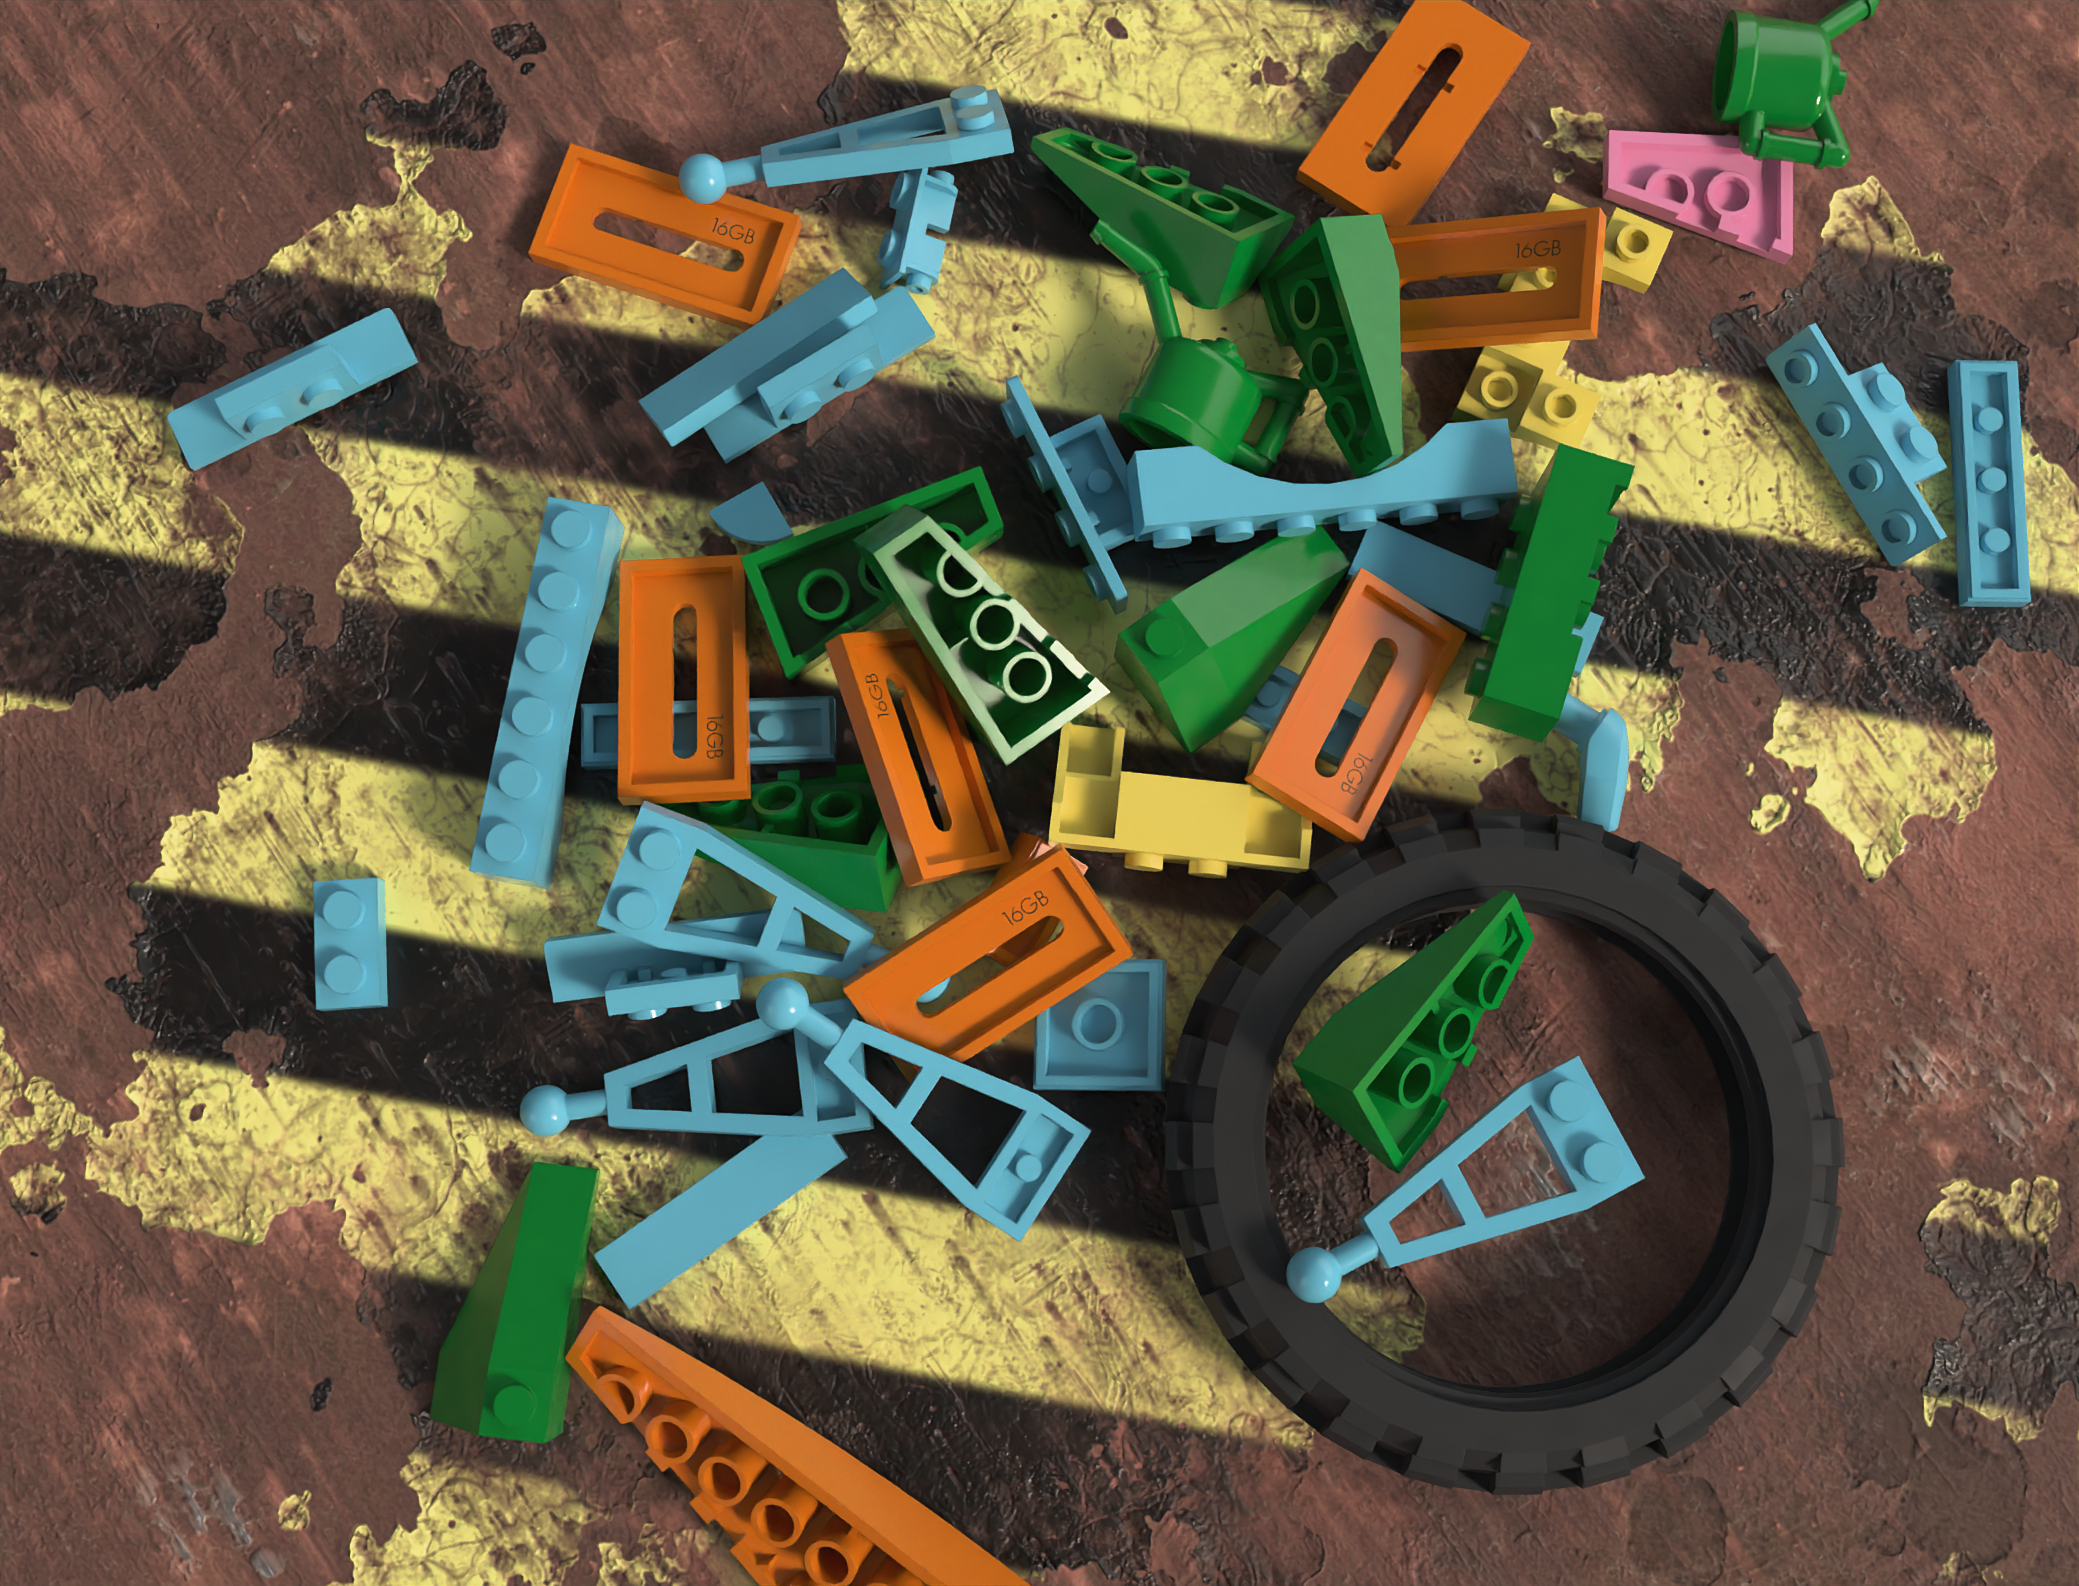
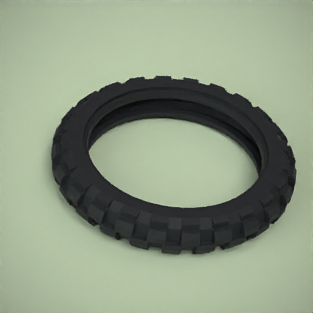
(1776, 1209)

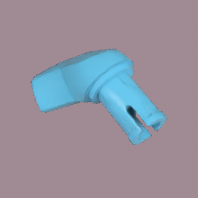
(1602, 760)

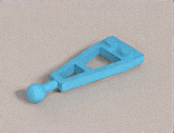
(970, 119)
(655, 871)
(825, 1100)
(1575, 1134)
(1024, 1165)

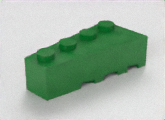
(823, 586)
(1545, 593)
(982, 643)

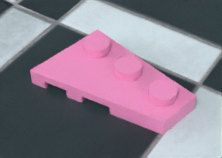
(1703, 188)

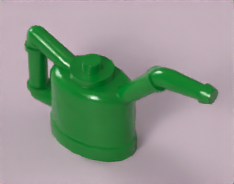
(1784, 79)
(1201, 387)

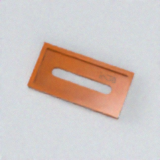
(1338, 160)
(605, 184)
(1554, 240)
(648, 600)
(1422, 656)
(971, 830)
(1081, 952)

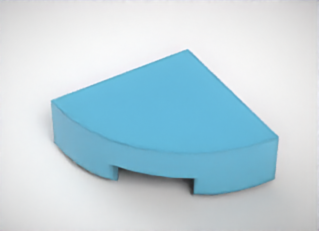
(752, 517)

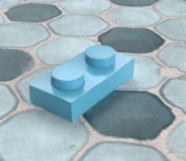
(350, 944)

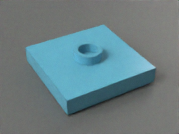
(1106, 1033)

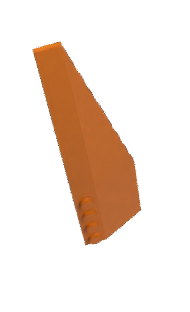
(773, 1485)

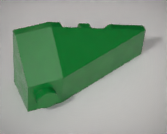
(1202, 238)
(1340, 311)
(816, 831)
(1398, 1042)
(509, 1344)

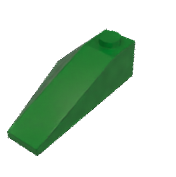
(1223, 637)

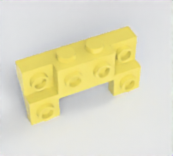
(1522, 378)
(1168, 817)

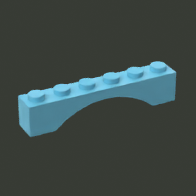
(1196, 494)
(527, 775)

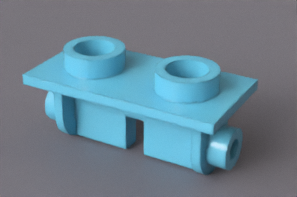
(905, 250)

